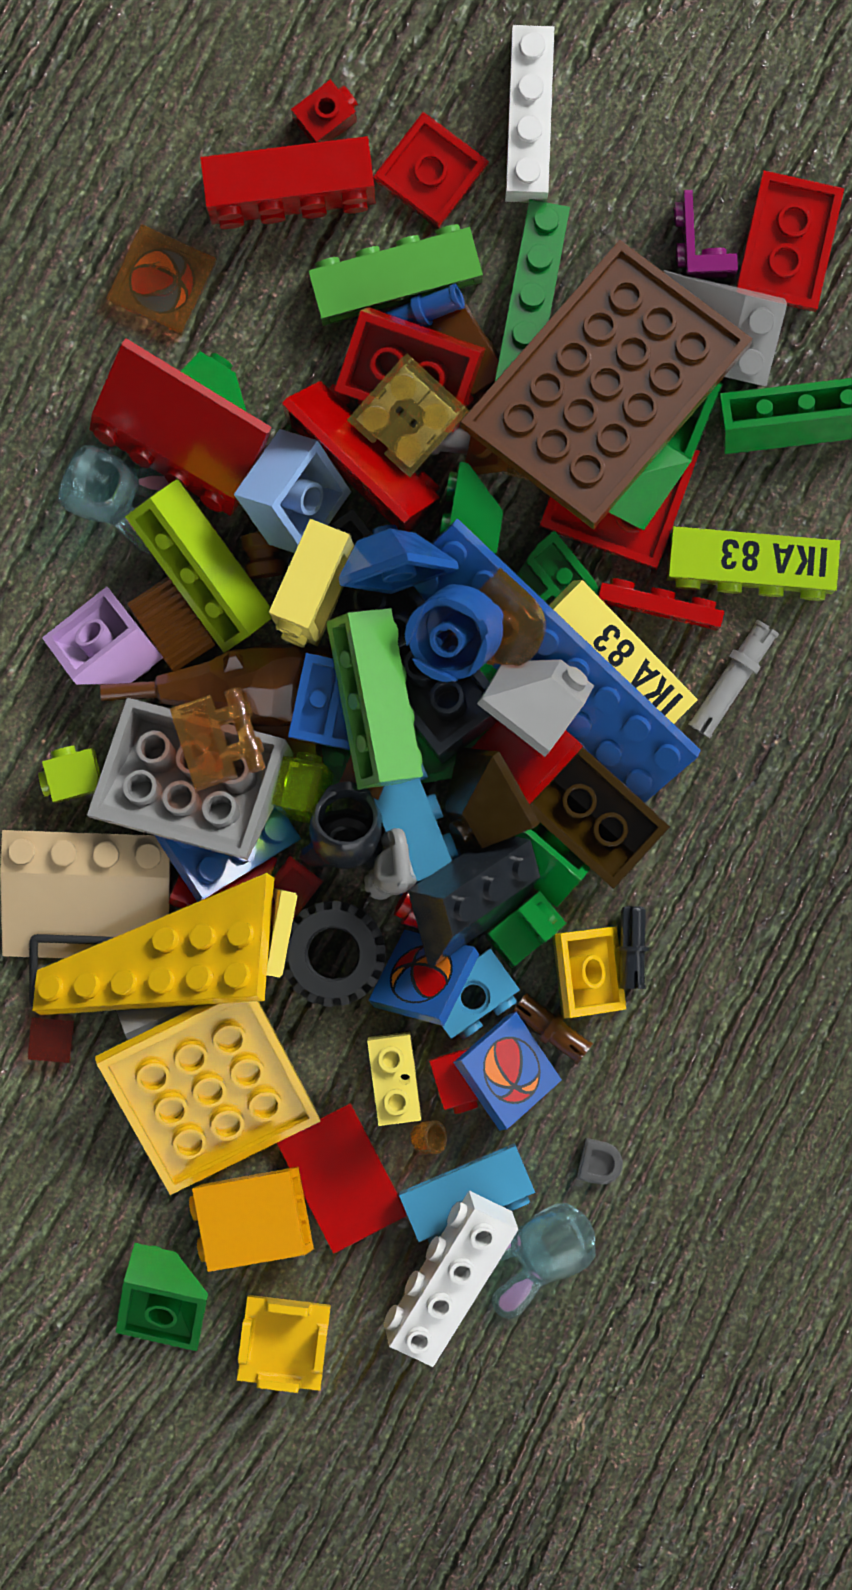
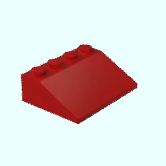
(323, 416)
(177, 427)

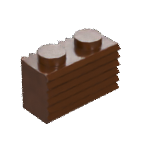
(172, 625)

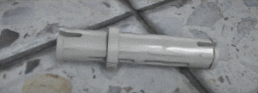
(734, 677)

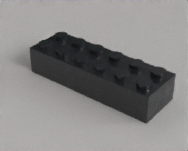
(443, 711)

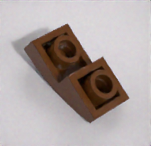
(464, 326)

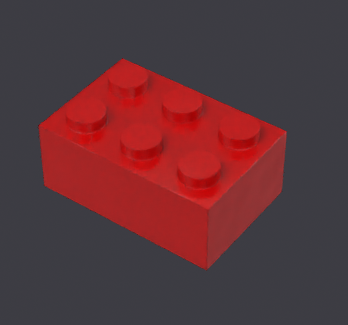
(384, 339)

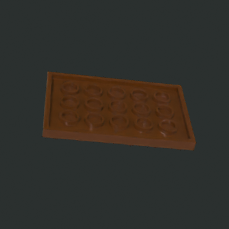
(606, 384)

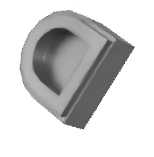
(599, 1162)

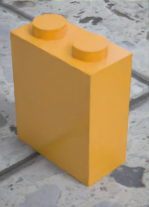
(251, 1219)

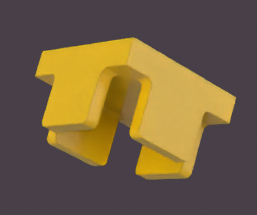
(283, 1344)

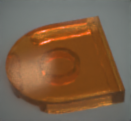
(522, 620)

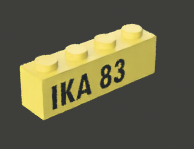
(622, 649)

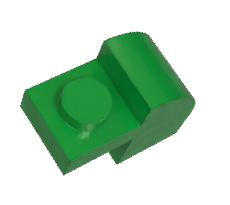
(525, 929)

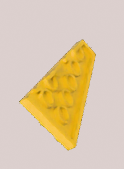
(183, 959)

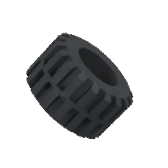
(370, 954)

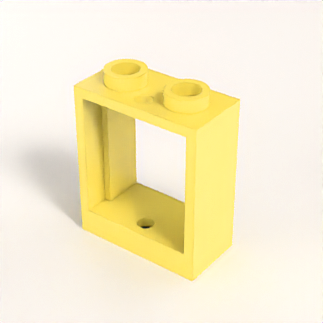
(311, 584)
(394, 1097)

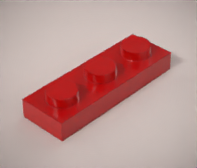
(661, 604)

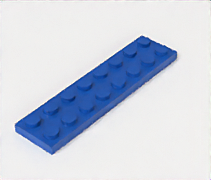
(617, 719)

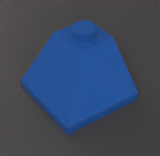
(394, 561)

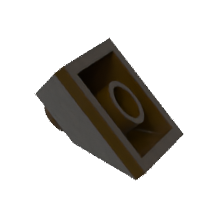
(485, 800)

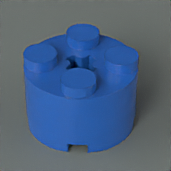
(450, 612)

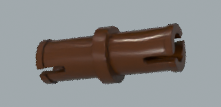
(552, 1028)

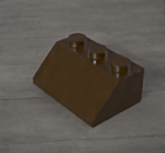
(598, 818)

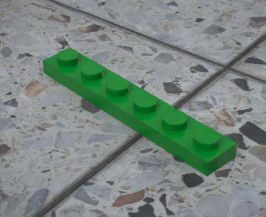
(534, 278)

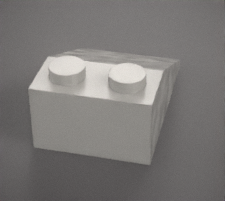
(750, 311)

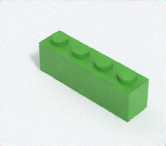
(395, 274)
(374, 698)

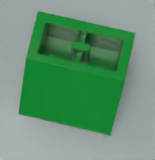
(473, 506)

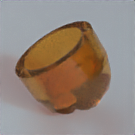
(429, 1137)

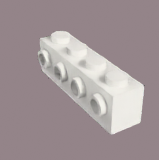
(450, 1278)

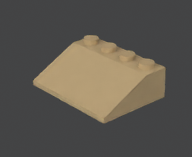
(79, 887)

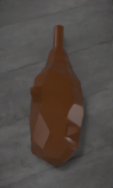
(264, 673)

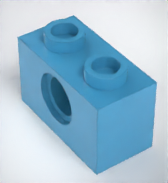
(498, 990)

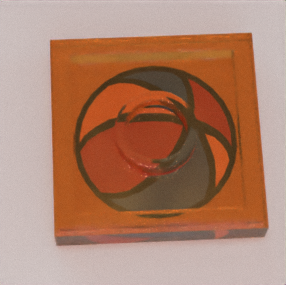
(161, 279)

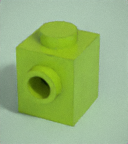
(69, 774)

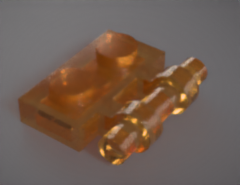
(204, 741)

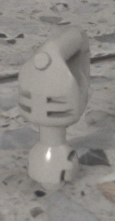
(392, 867)

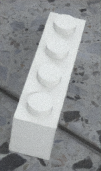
(529, 113)

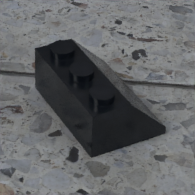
(472, 895)

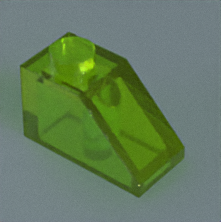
(301, 786)

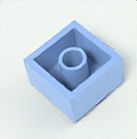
(290, 487)

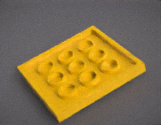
(207, 1090)

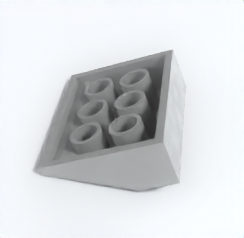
(152, 791)

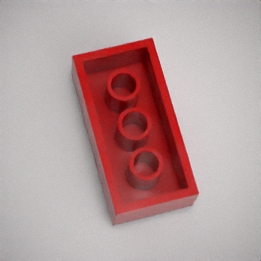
(288, 182)

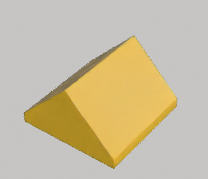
(588, 972)

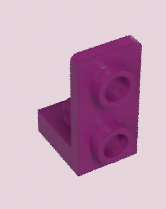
(713, 262)

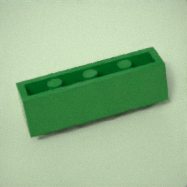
(786, 416)

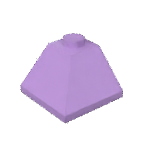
(102, 643)

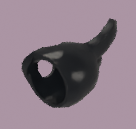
(344, 835)

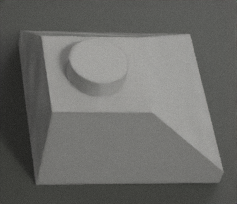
(536, 700)

